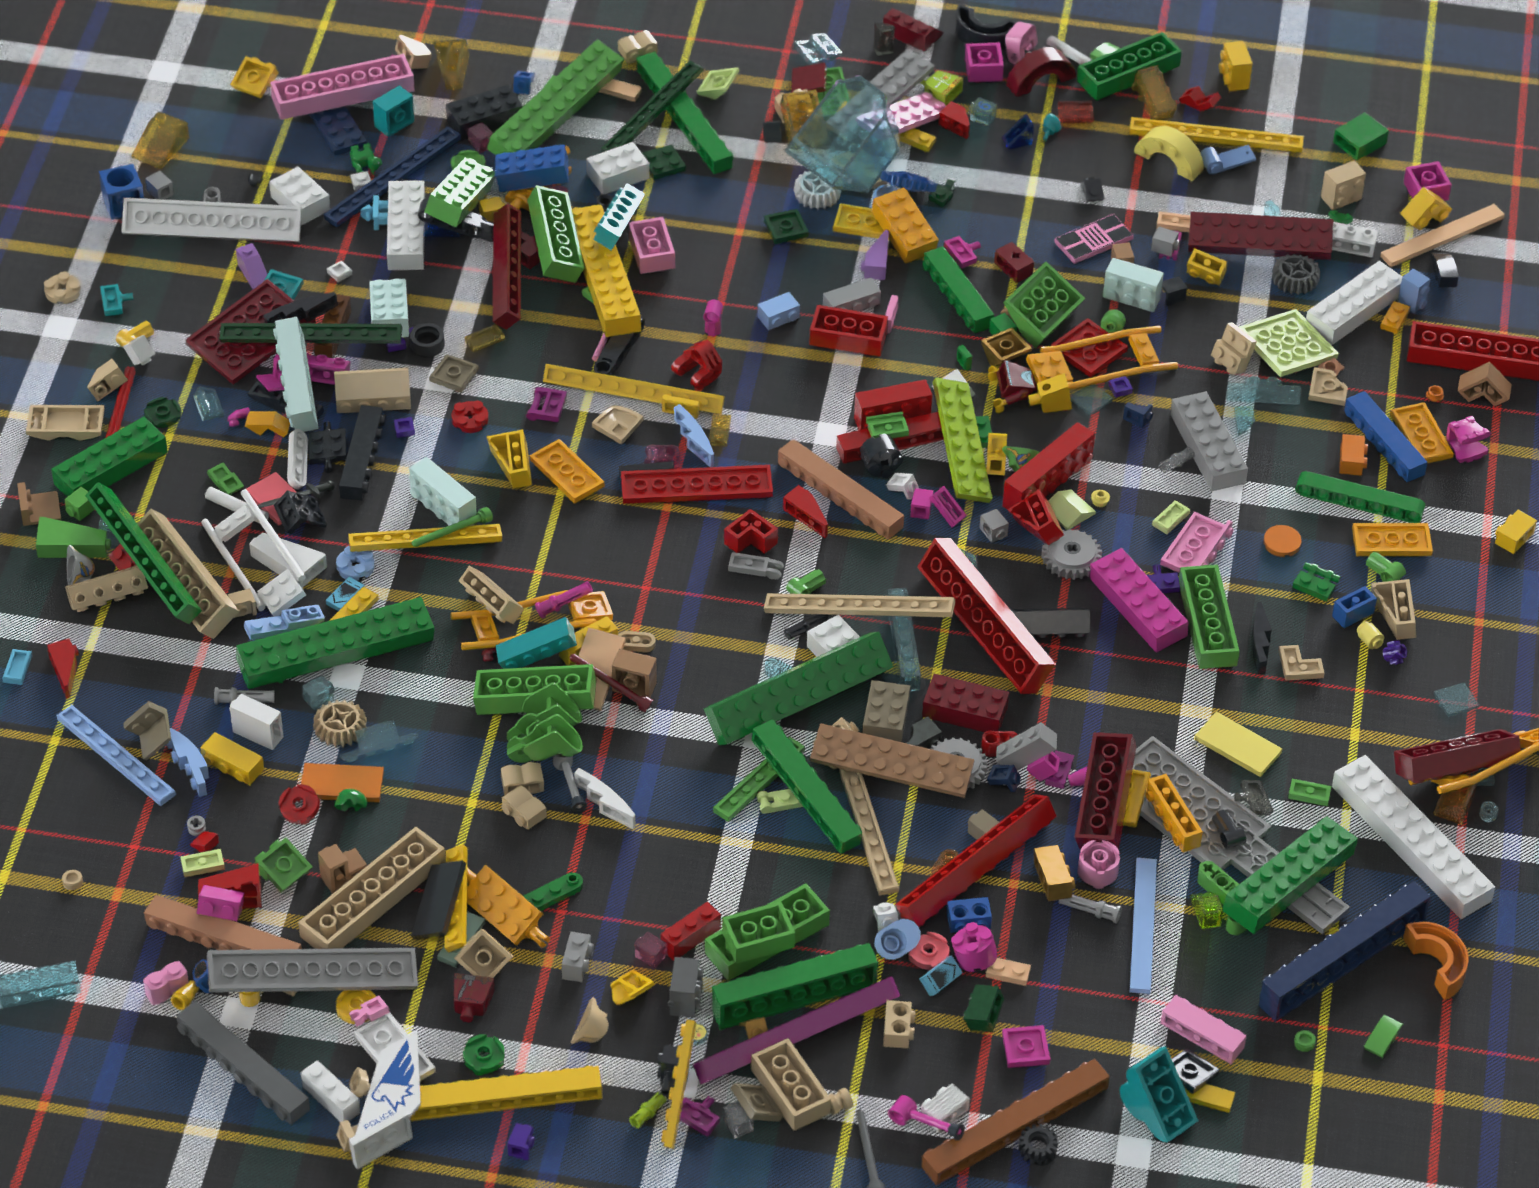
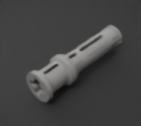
(229, 695)
(1099, 908)

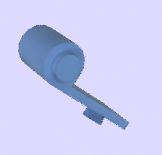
(1220, 162)

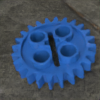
(908, 180)

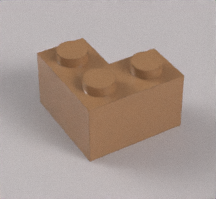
(1485, 381)
(339, 867)

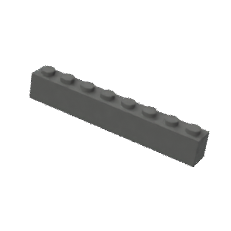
(243, 1063)

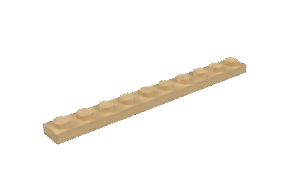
(859, 605)

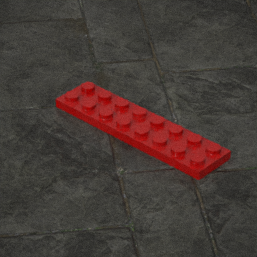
(696, 484)

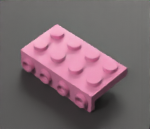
(1197, 543)

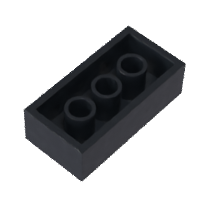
(490, 107)

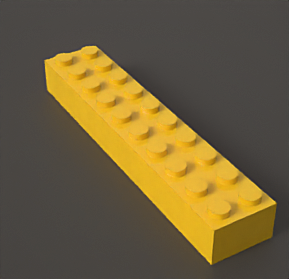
(605, 277)

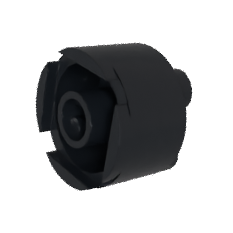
(881, 456)

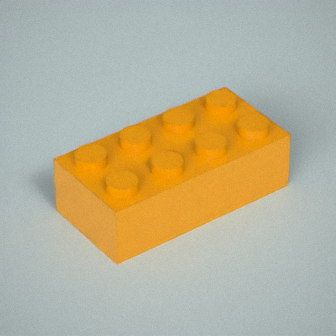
(906, 224)

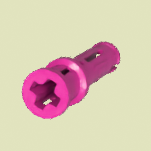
(555, 602)

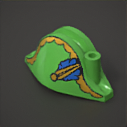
(1018, 456)

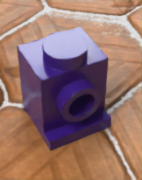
(521, 1141)

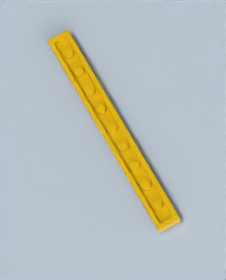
(1223, 135)
(628, 387)

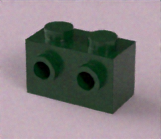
(983, 1008)

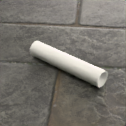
(227, 501)

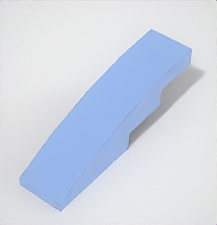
(696, 438)

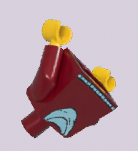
(1014, 383)

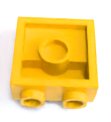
(254, 76)

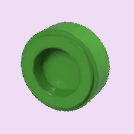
(1304, 1041)

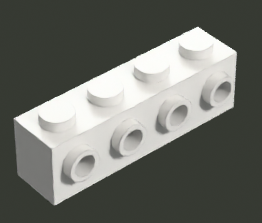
(1353, 239)

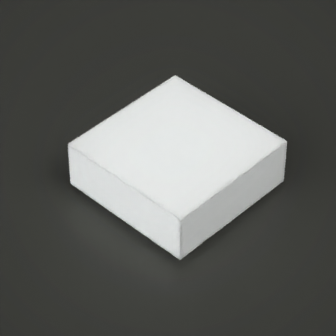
(339, 271)

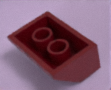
(912, 30)

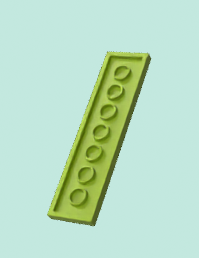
(962, 440)

